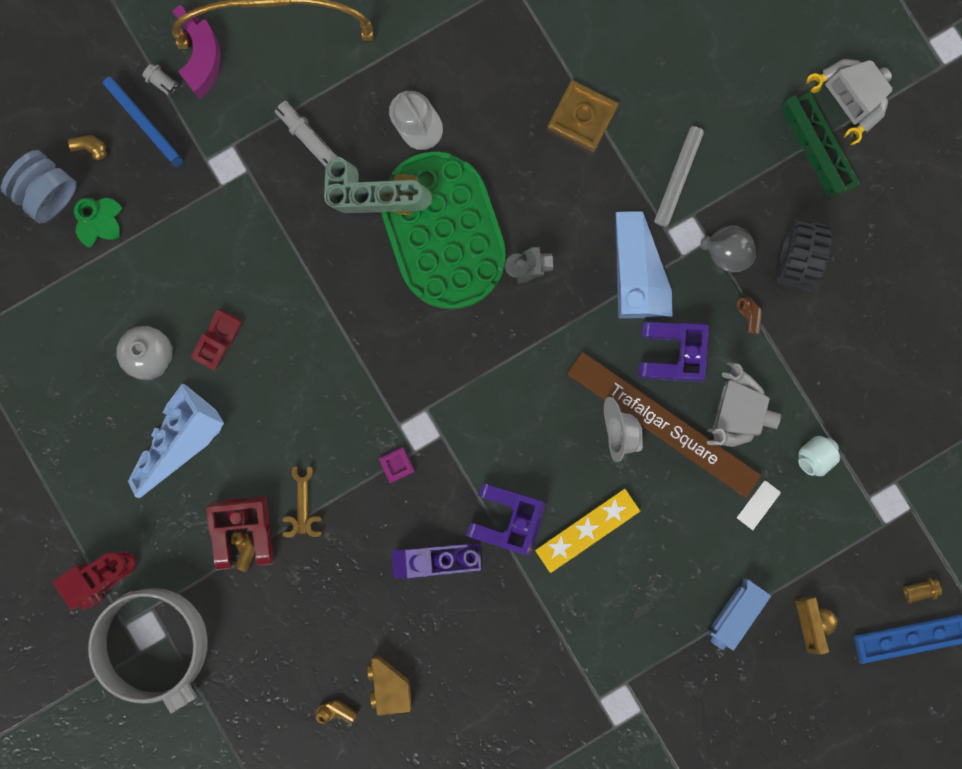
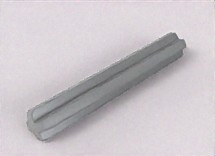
(679, 176)

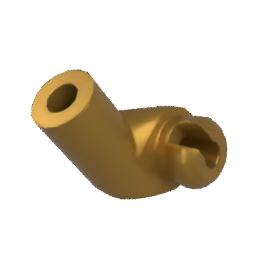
(89, 143)
(246, 549)
(334, 710)

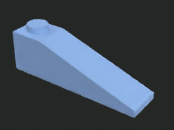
(184, 432)

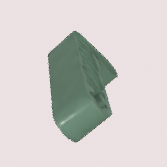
(378, 191)

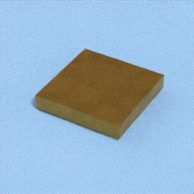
(582, 115)

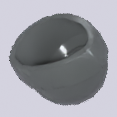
(730, 248)

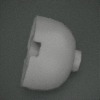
(144, 352)

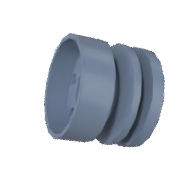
(38, 186)

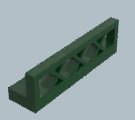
(814, 148)

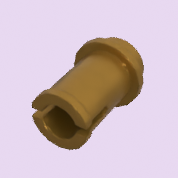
(922, 591)

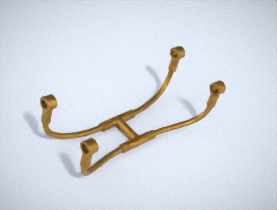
(183, 40)

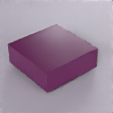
(396, 465)

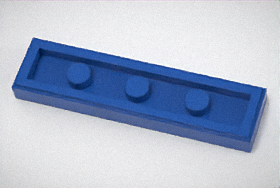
(143, 122)
(909, 639)

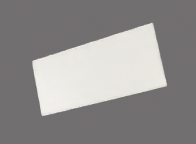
(758, 505)

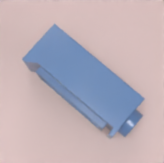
(738, 615)

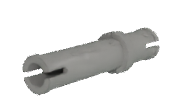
(300, 128)

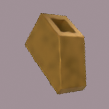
(390, 687)

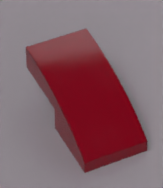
(217, 339)

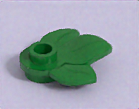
(99, 223)

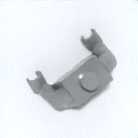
(741, 410)

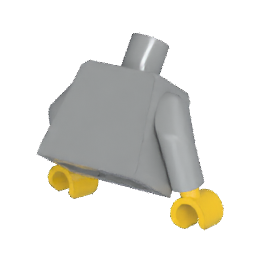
(859, 90)

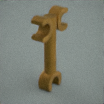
(302, 524)

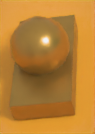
(815, 624)

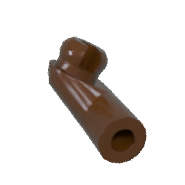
(752, 313)

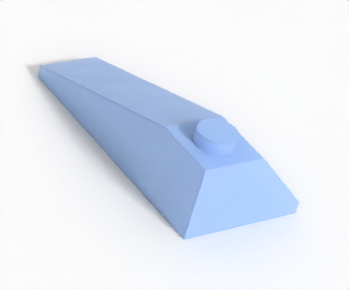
(640, 274)

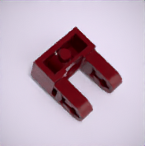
(239, 514)
(86, 584)

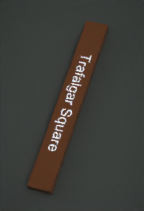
(665, 425)

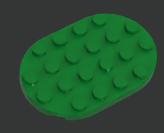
(454, 246)

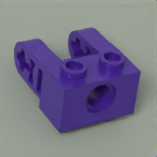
(692, 352)
(523, 524)

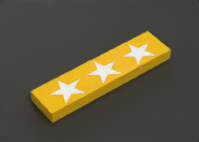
(587, 530)

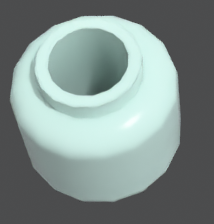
(819, 456)

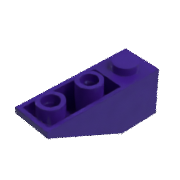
(436, 560)

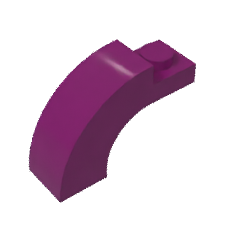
(205, 59)

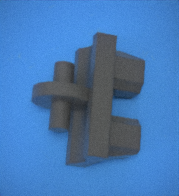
(528, 264)

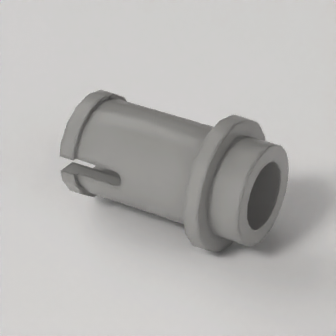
(161, 80)

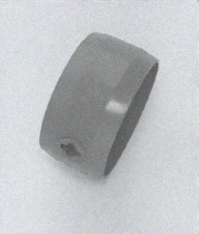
(106, 675)

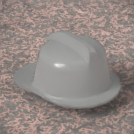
(416, 120)
(622, 429)

